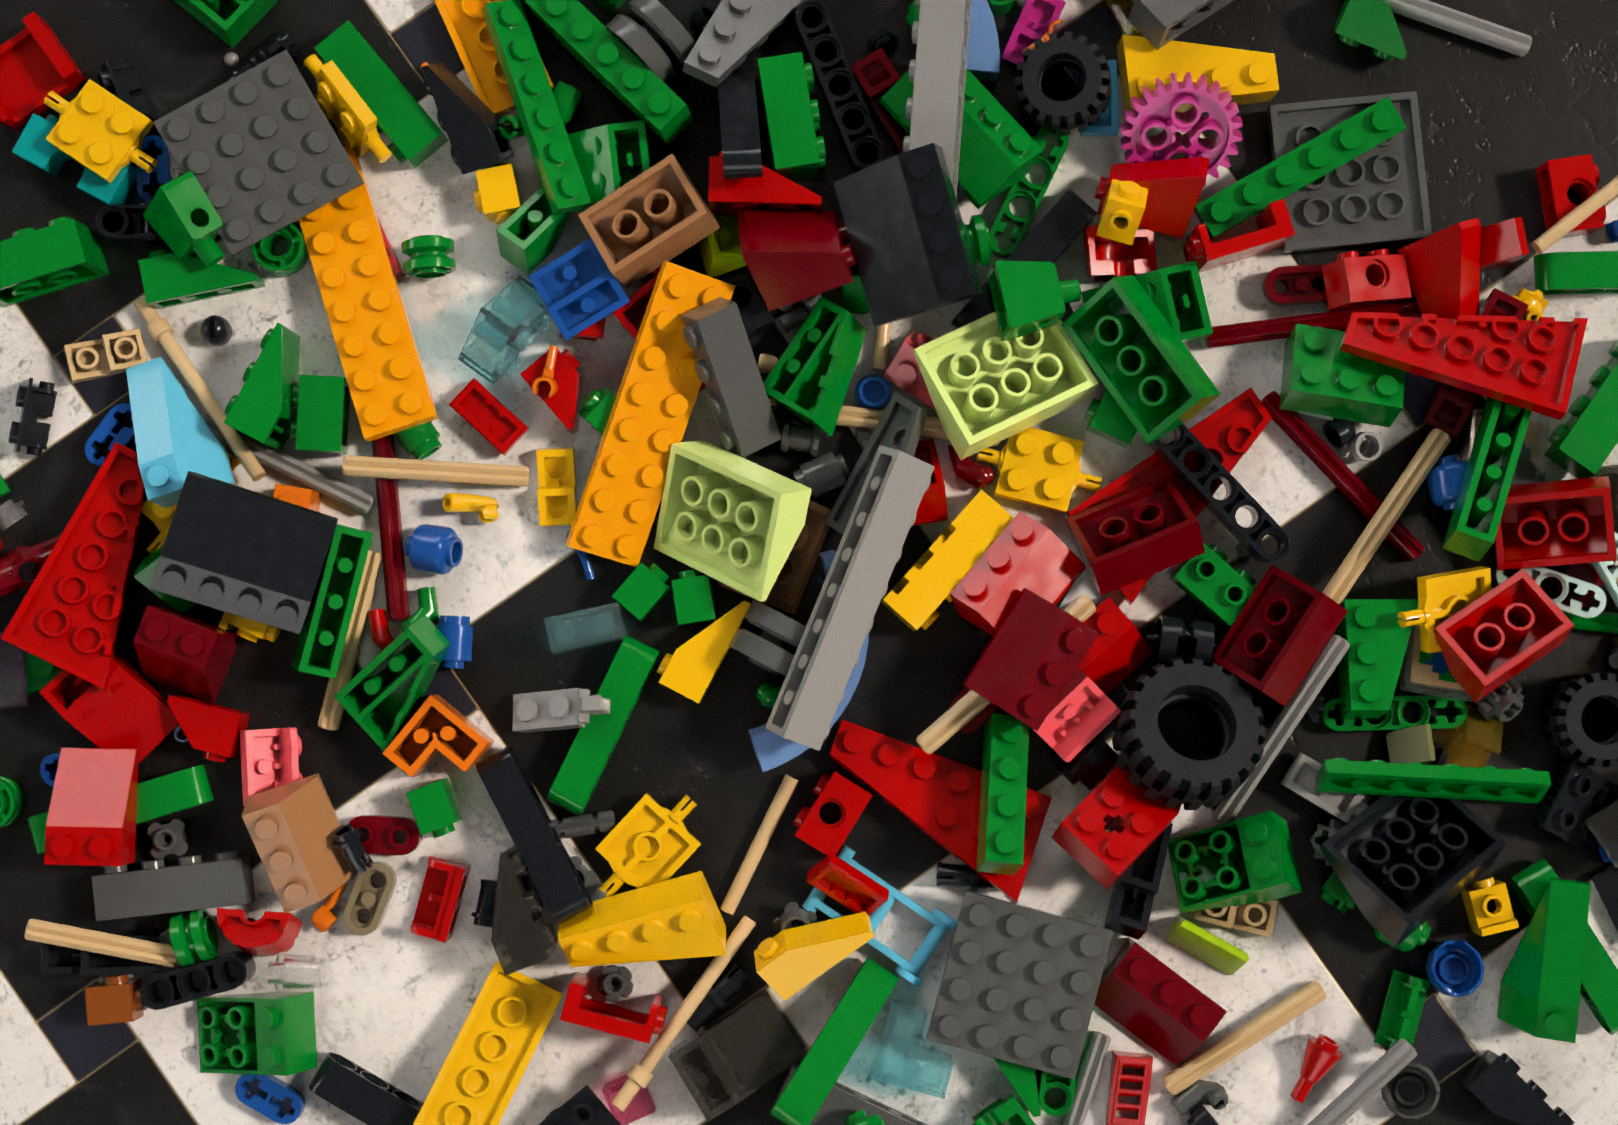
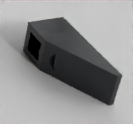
(466, 120)
(1505, 1094)

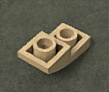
(105, 355)
(1252, 918)

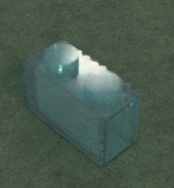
(586, 628)

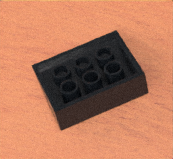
(907, 235)
(243, 552)
(1410, 859)

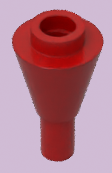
(1319, 1058)

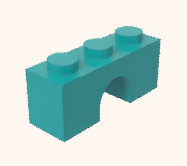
(39, 152)

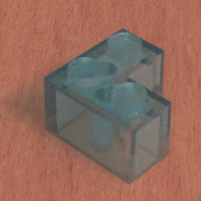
(504, 330)
(902, 1059)

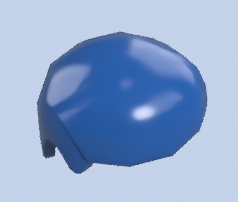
(1455, 968)

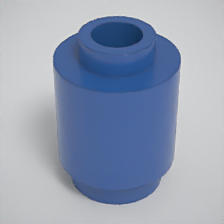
(460, 635)

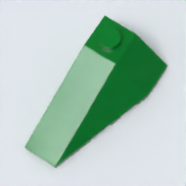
(1545, 974)

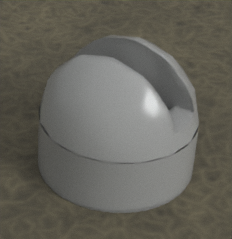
(1370, 448)

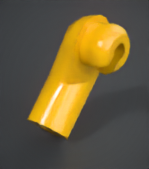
(472, 503)

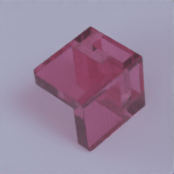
(639, 1107)

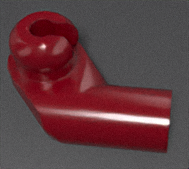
(971, 472)

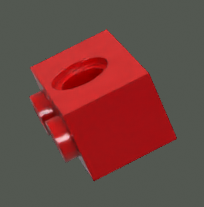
(1569, 173)
(1366, 280)
(829, 836)

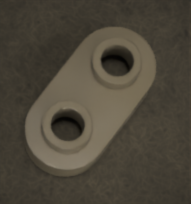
(370, 897)

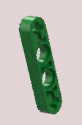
(1030, 192)
(1393, 718)

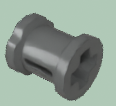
(800, 438)

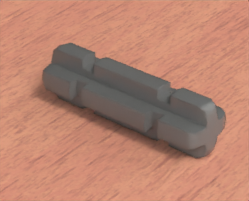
(584, 824)

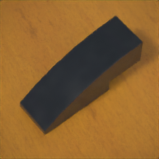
(1136, 888)
(64, 960)

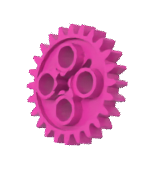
(1159, 110)

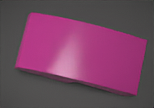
(1032, 25)

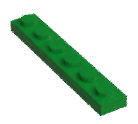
(536, 106)
(1300, 167)
(1432, 781)

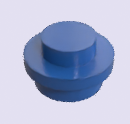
(873, 392)

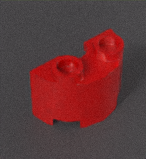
(1115, 259)
(260, 938)

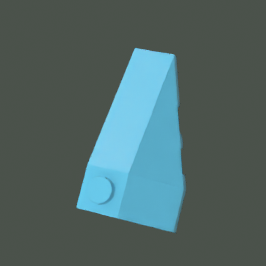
(170, 434)

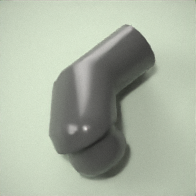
(798, 314)
(1201, 1092)

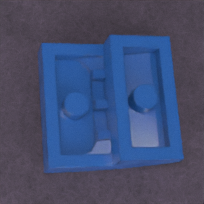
(578, 289)

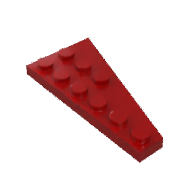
(1488, 355)
(1224, 433)
(81, 589)
(934, 794)

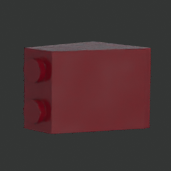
(795, 253)
(184, 651)

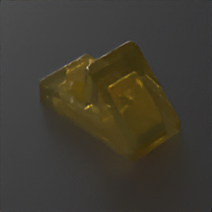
(1475, 740)

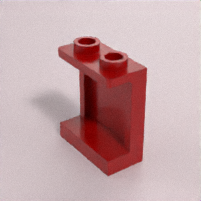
(31, 68)
(1273, 232)
(609, 1017)

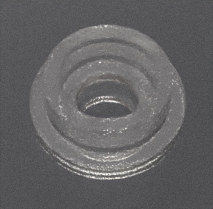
(11, 513)

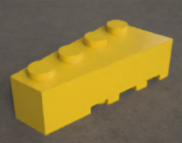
(1244, 73)
(947, 562)
(647, 924)

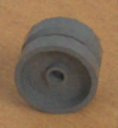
(653, 36)
(776, 642)

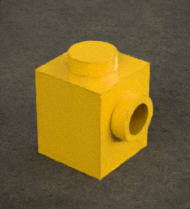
(498, 193)
(1122, 211)

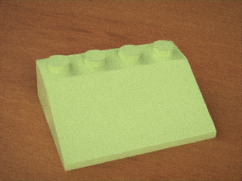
(1000, 387)
(729, 516)

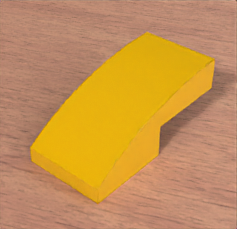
(556, 486)

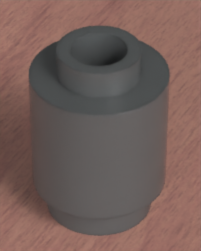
(822, 473)

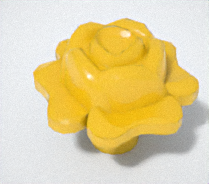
(1535, 301)

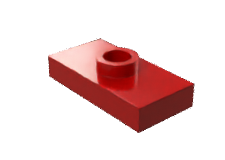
(489, 416)
(847, 885)

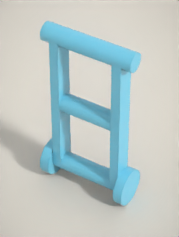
(905, 968)

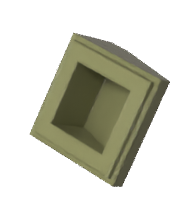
(1411, 745)

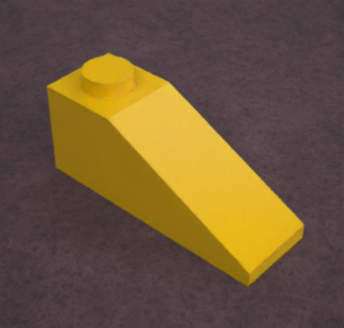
(698, 660)
(807, 951)

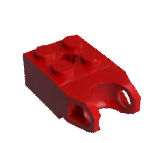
(1126, 814)

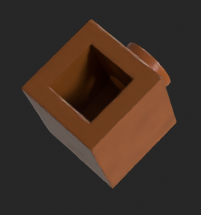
(114, 1001)

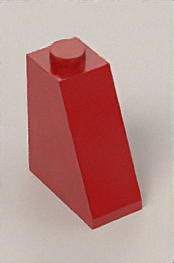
(1171, 187)
(1446, 270)

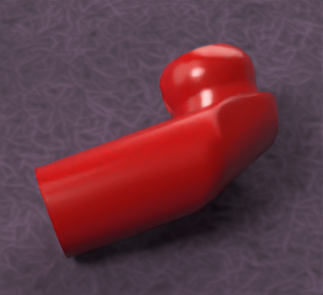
(379, 628)

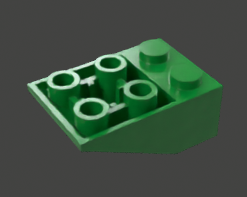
(611, 156)
(1178, 297)
(265, 401)
(1234, 863)
(257, 1033)

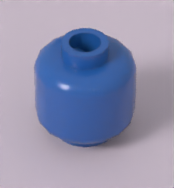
(1446, 481)
(434, 549)

